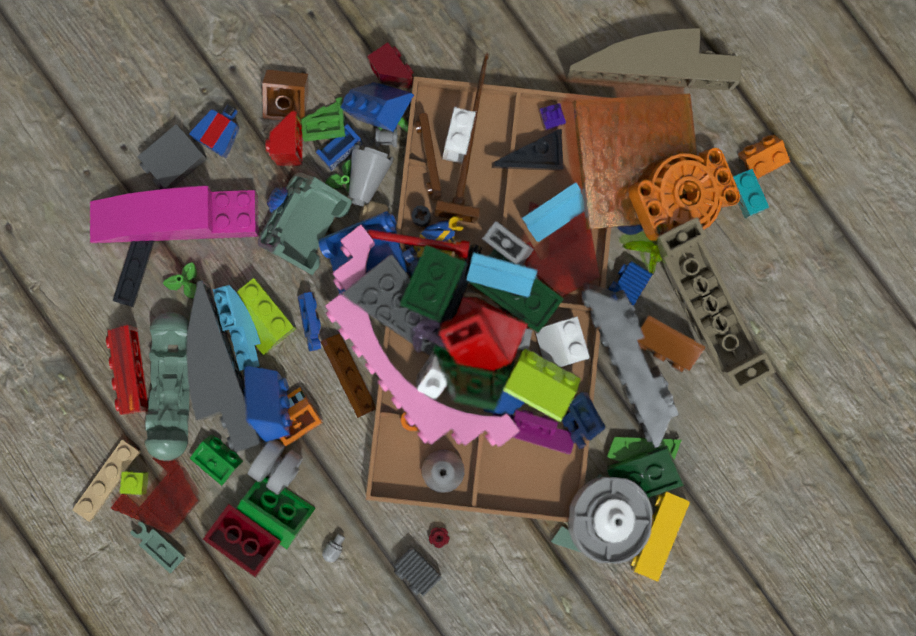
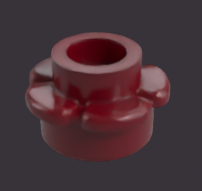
(439, 543)

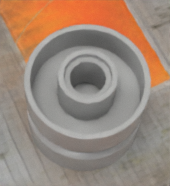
(280, 469)

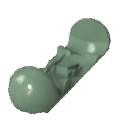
(170, 393)

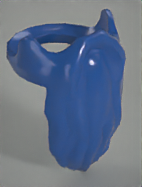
(276, 198)

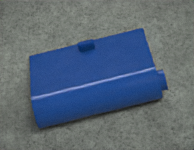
(331, 244)

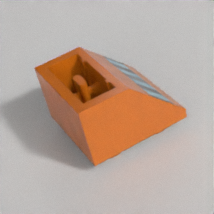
(302, 416)

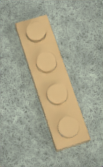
(106, 480)

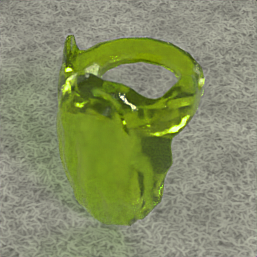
(649, 247)

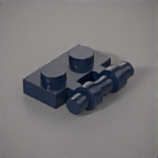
(587, 418)

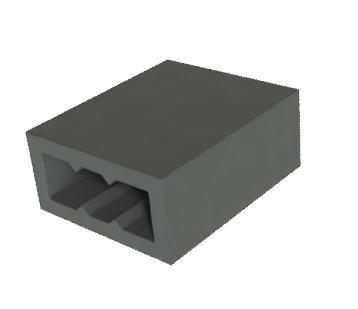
(171, 158)

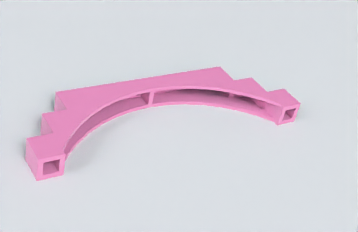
(428, 415)

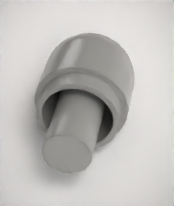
(333, 549)

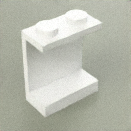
(458, 135)

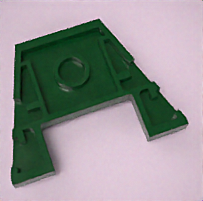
(472, 384)

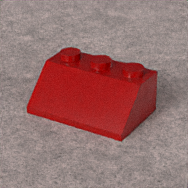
(286, 141)

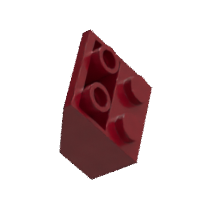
(388, 67)

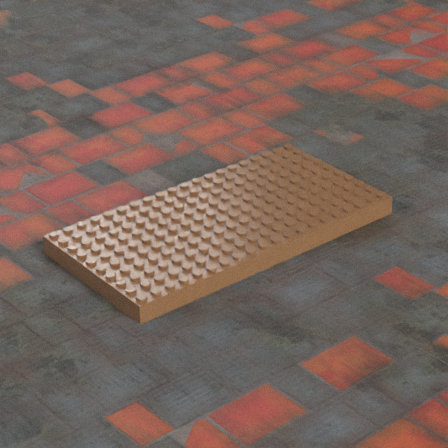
(518, 475)

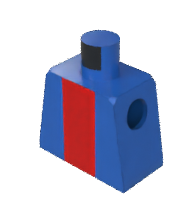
(217, 131)

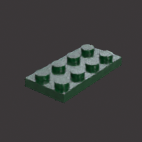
(533, 309)

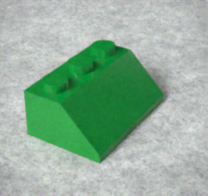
(277, 514)

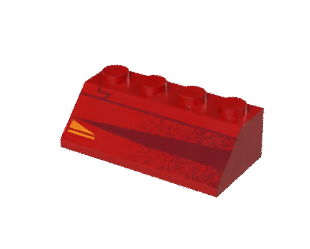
(128, 370)

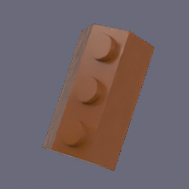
(669, 344)

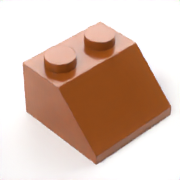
(284, 93)

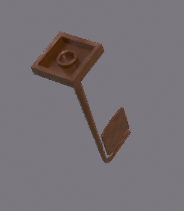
(457, 207)

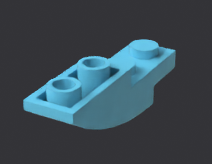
(238, 321)

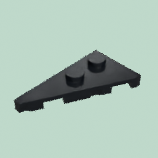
(539, 155)

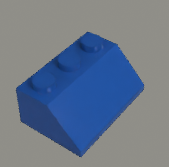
(377, 104)
(267, 402)

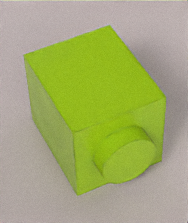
(134, 482)

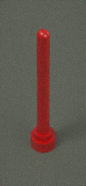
(460, 248)

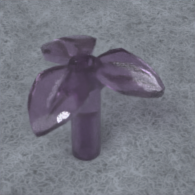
(424, 330)

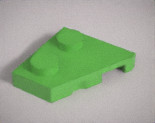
(324, 123)

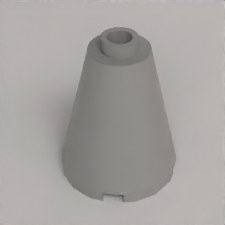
(367, 173)
(447, 460)

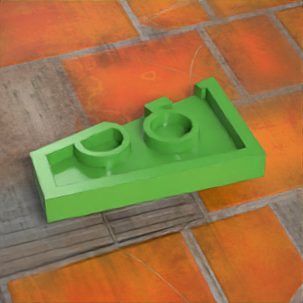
(626, 448)

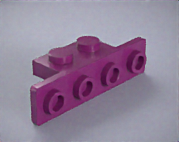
(540, 431)

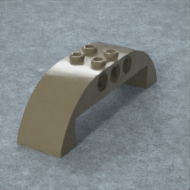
(711, 306)

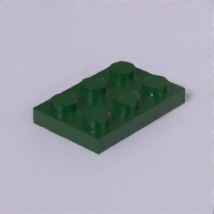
(433, 283)
(652, 471)

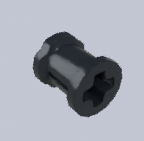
(424, 210)

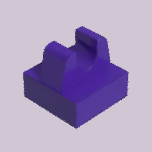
(552, 116)

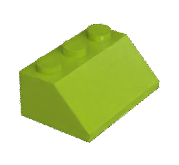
(267, 317)
(542, 384)

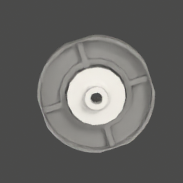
(610, 520)

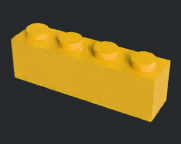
(664, 529)

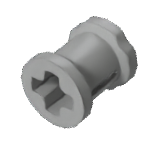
(386, 137)

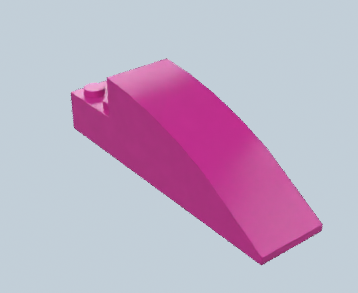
(174, 215)

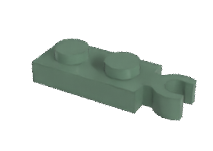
(159, 548)

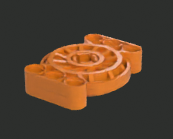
(702, 187)

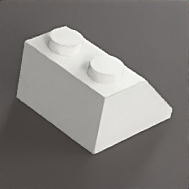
(563, 342)

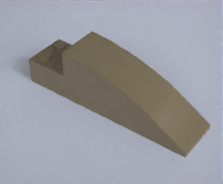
(661, 60)

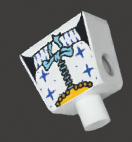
(430, 378)

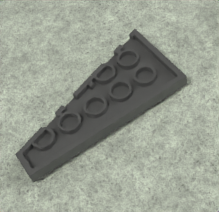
(380, 296)

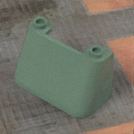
(302, 220)

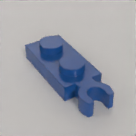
(310, 322)

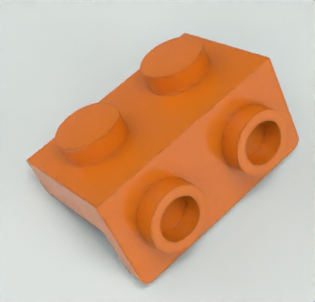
(765, 155)

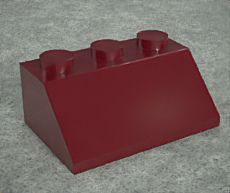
(242, 541)

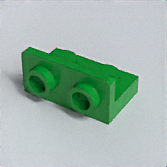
(216, 459)

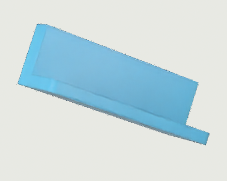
(555, 213)
(501, 275)

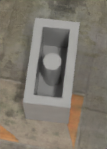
(508, 244)

